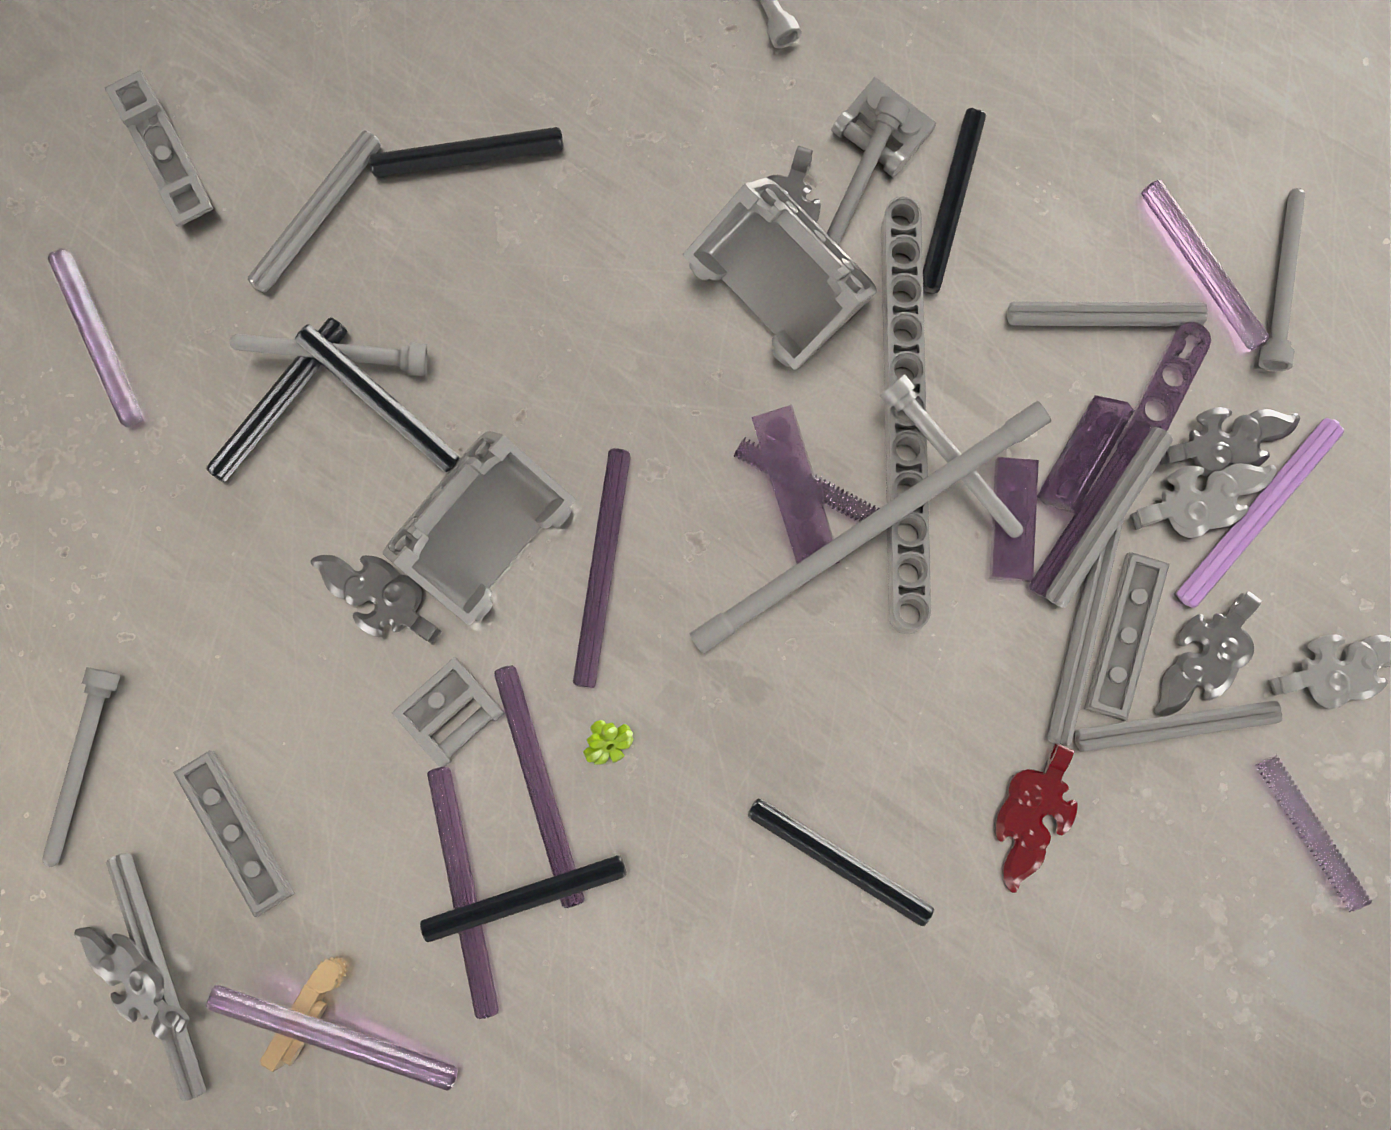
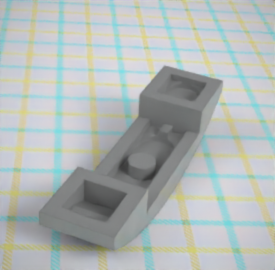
(160, 148)

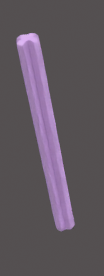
(1260, 512)

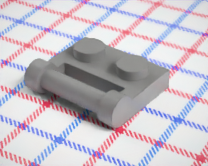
(906, 138)
(438, 702)

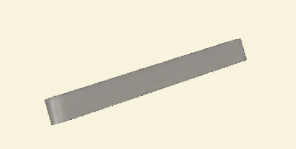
(898, 431)

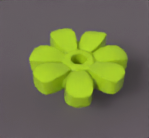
(607, 742)

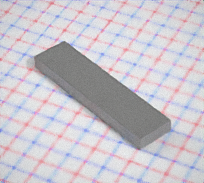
(1126, 636)
(233, 833)

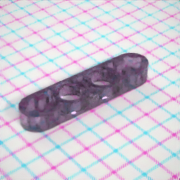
(1158, 389)

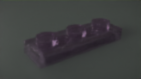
(1085, 453)
(1017, 488)

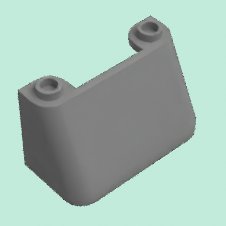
(781, 269)
(477, 524)

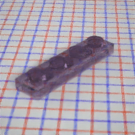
(793, 481)

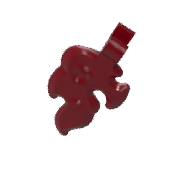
(1030, 799)

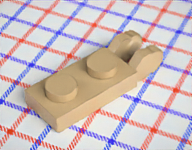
(309, 1002)

